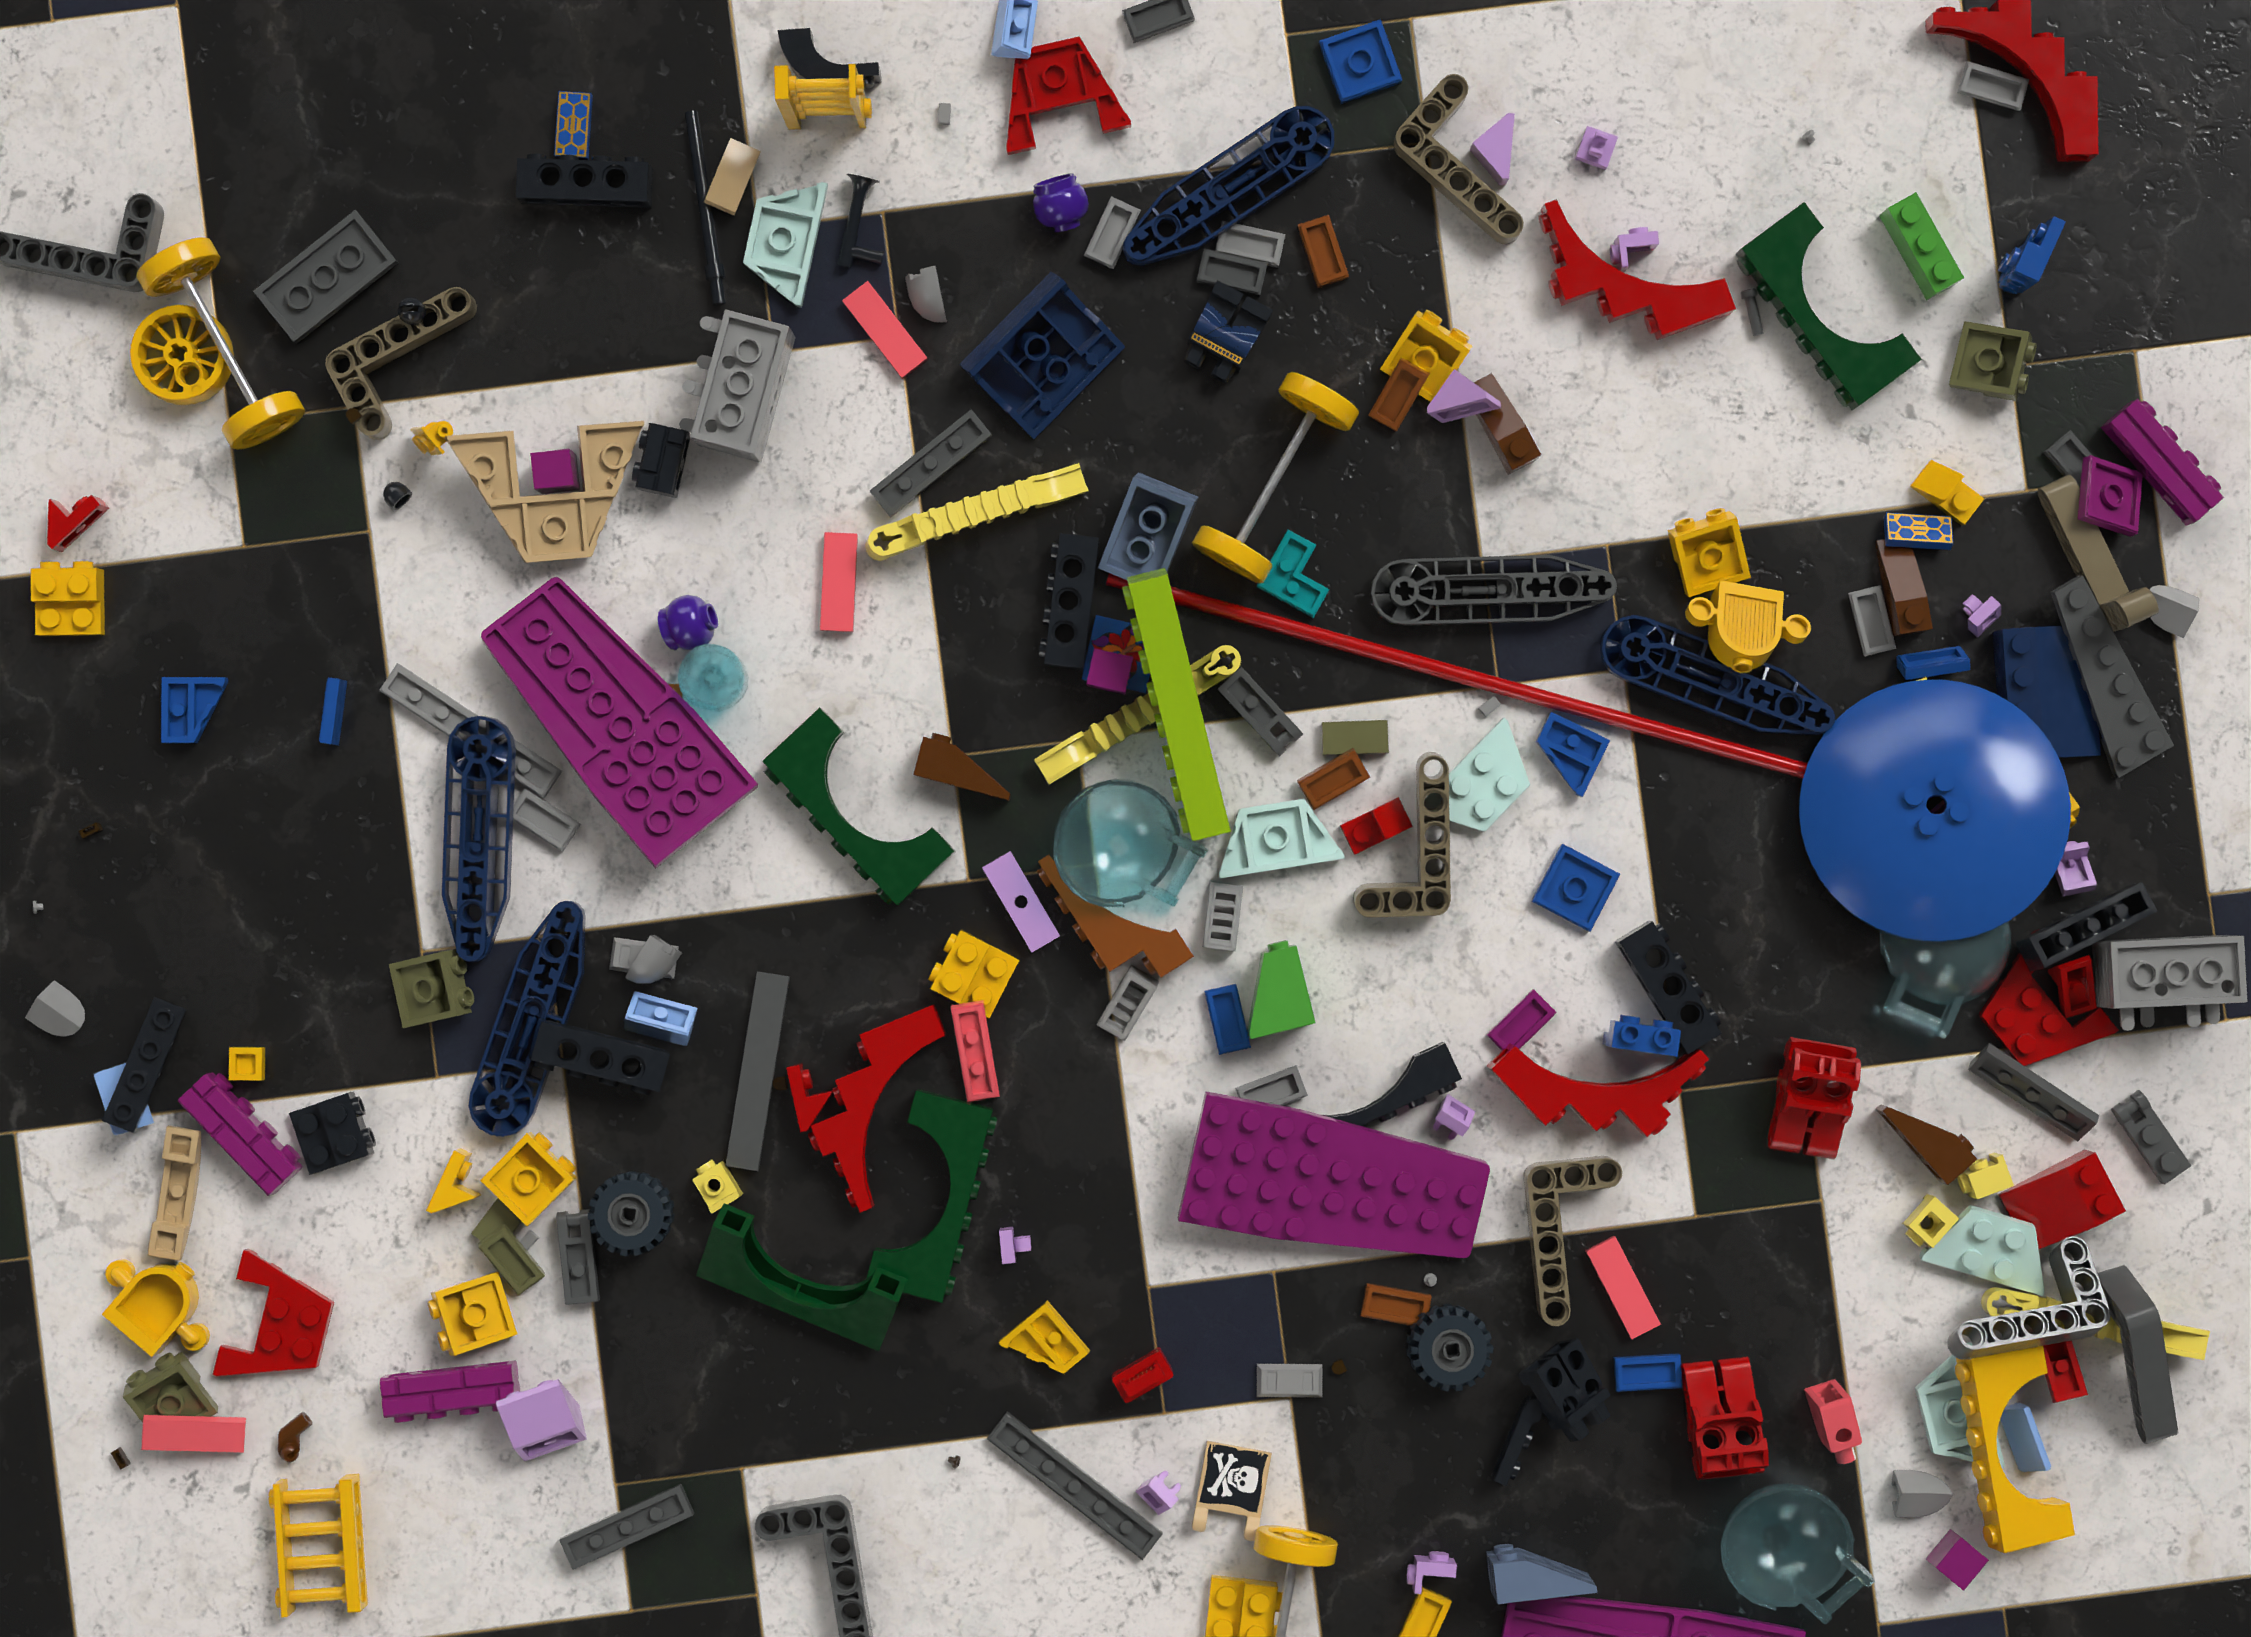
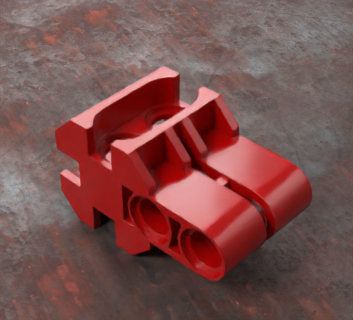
(1813, 1107)
(1708, 1417)

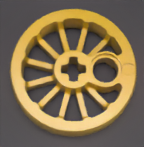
(207, 385)

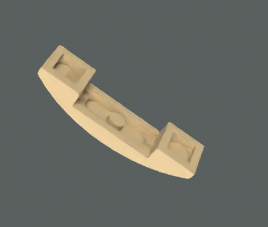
(177, 1193)

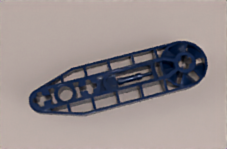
(1212, 197)
(1732, 687)
(478, 857)
(538, 1002)

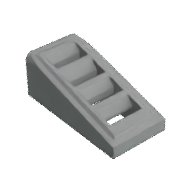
(1209, 942)
(1143, 980)

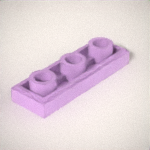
(1009, 884)

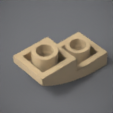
(732, 176)

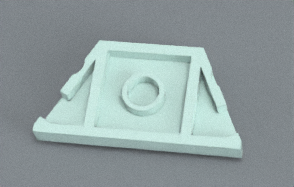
(785, 239)
(1485, 781)
(1277, 838)
(1992, 1249)
(1942, 1413)

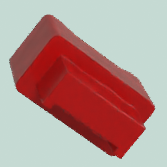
(1142, 1375)

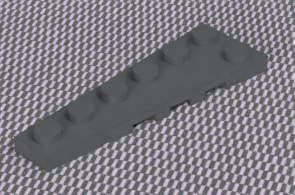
(2117, 698)

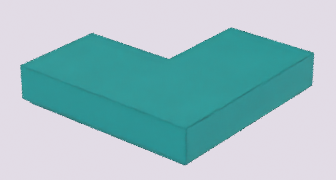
(1286, 580)

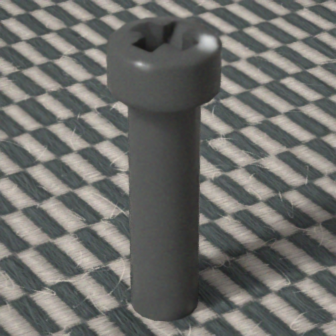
(1752, 309)

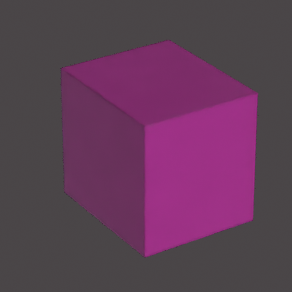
(555, 471)
(1109, 671)
(1957, 1559)

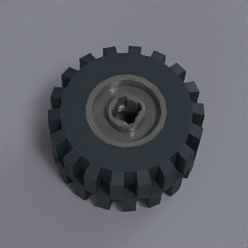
(631, 1213)
(1449, 1347)

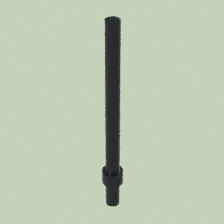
(714, 269)

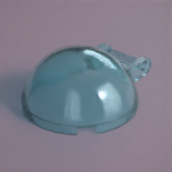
(1120, 844)
(1943, 973)
(1790, 1548)

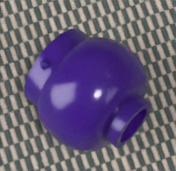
(1060, 202)
(687, 623)

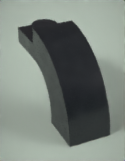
(809, 64)

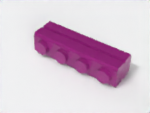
(2162, 461)
(241, 1133)
(447, 1390)

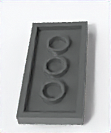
(325, 277)

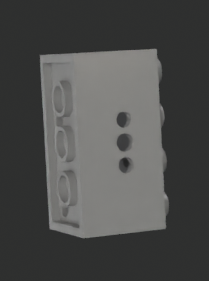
(740, 384)
(2169, 974)

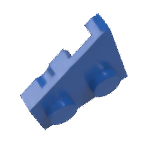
(188, 706)
(1572, 750)

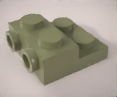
(1992, 360)
(431, 988)
(169, 1390)

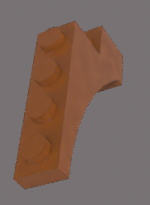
(1113, 936)

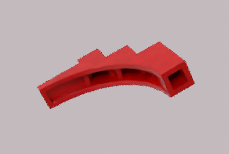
(2067, 99)
(1583, 274)
(1596, 1103)
(847, 1132)

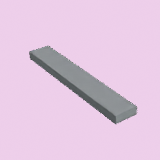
(446, 713)

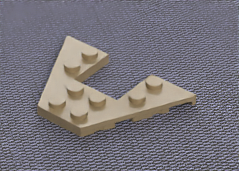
(550, 524)

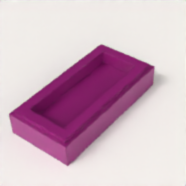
(1522, 1021)

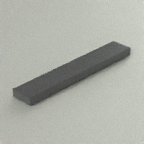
(757, 1071)
(1074, 1485)

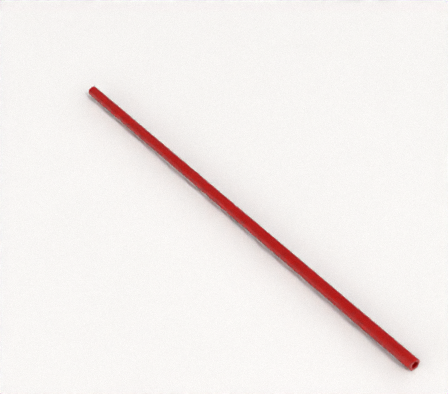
(1481, 681)

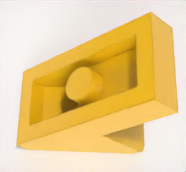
(1947, 491)
(449, 1190)

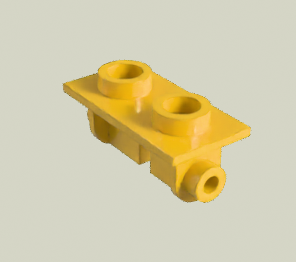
(431, 437)

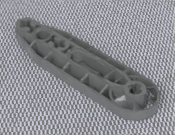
(1509, 589)

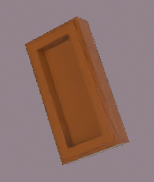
(1323, 251)
(1399, 394)
(1333, 778)
(1394, 1304)

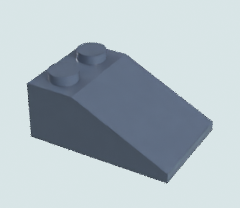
(1147, 528)
(1525, 1576)

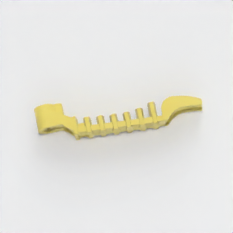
(969, 512)
(1129, 720)
(2178, 1338)

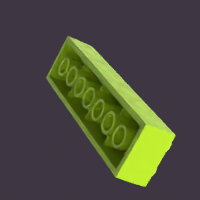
(1178, 703)

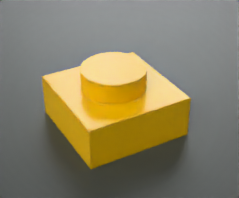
(247, 1063)

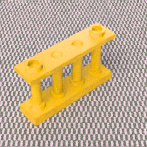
(820, 97)
(347, 1526)

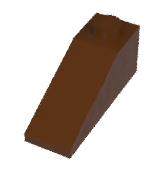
(1506, 429)
(1903, 590)
(949, 765)
(1938, 1149)

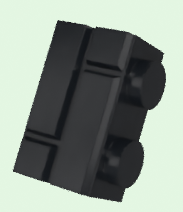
(661, 460)

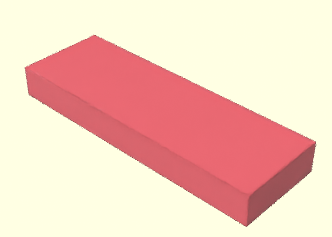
(885, 330)
(839, 582)
(975, 1051)
(1622, 1287)
(193, 1433)

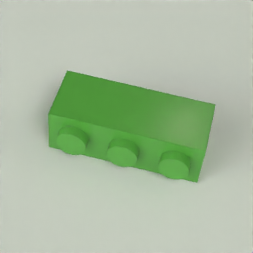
(1921, 246)

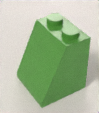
(1279, 993)

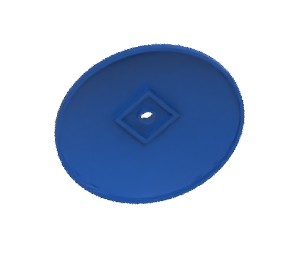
(1925, 870)

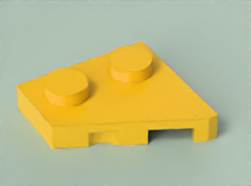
(1047, 1339)

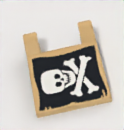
(1233, 1483)

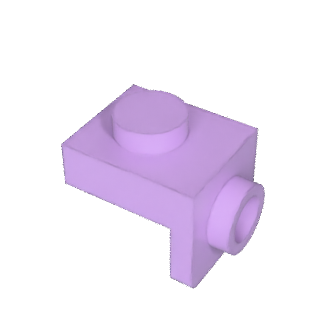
(1637, 240)
(2074, 870)
(1433, 1565)

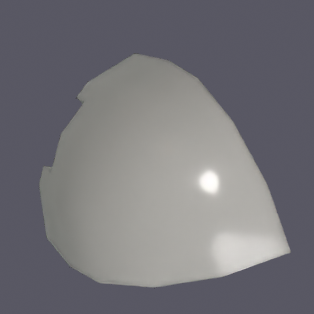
(926, 294)
(2176, 609)
(653, 961)
(57, 1011)
(1919, 1493)

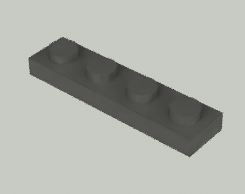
(930, 463)
(2033, 1092)
(626, 1526)

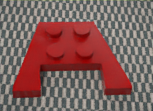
(1057, 78)
(2031, 1023)
(290, 1328)

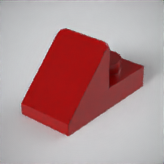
(67, 527)
(1376, 826)
(2075, 986)
(806, 1105)
(2064, 1372)

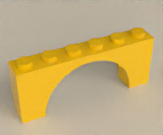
(2008, 1515)

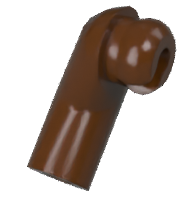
(290, 1437)

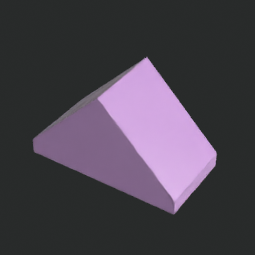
(1495, 148)
(1460, 399)

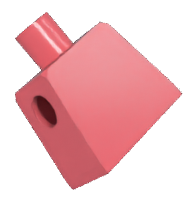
(1834, 1419)

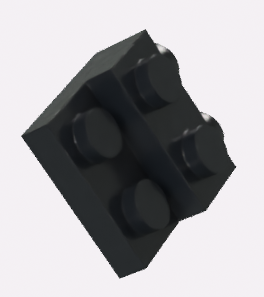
(333, 1132)

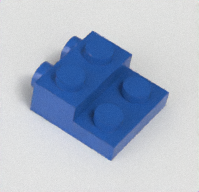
(2027, 263)
(1631, 1035)

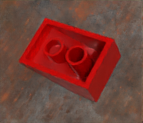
(2064, 1198)

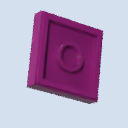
(2110, 496)

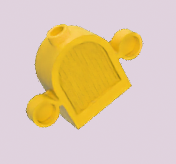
(1745, 624)
(156, 1305)

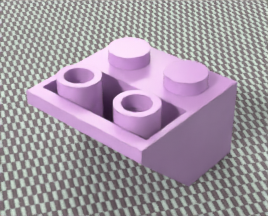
(541, 1419)

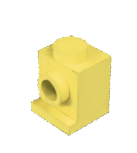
(1985, 1177)
(728, 1189)
(1940, 1222)

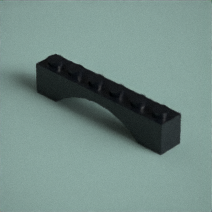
(1426, 1073)

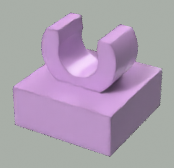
(1596, 147)
(1981, 614)
(1454, 1116)
(1011, 1244)
(1157, 1494)

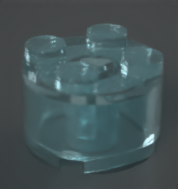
(706, 660)

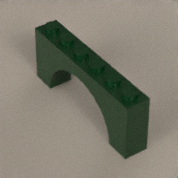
(1851, 366)
(803, 769)
(961, 1134)
(741, 1265)

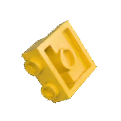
(1431, 349)
(1709, 551)
(68, 599)
(973, 971)
(530, 1177)
(472, 1314)
(1242, 1607)

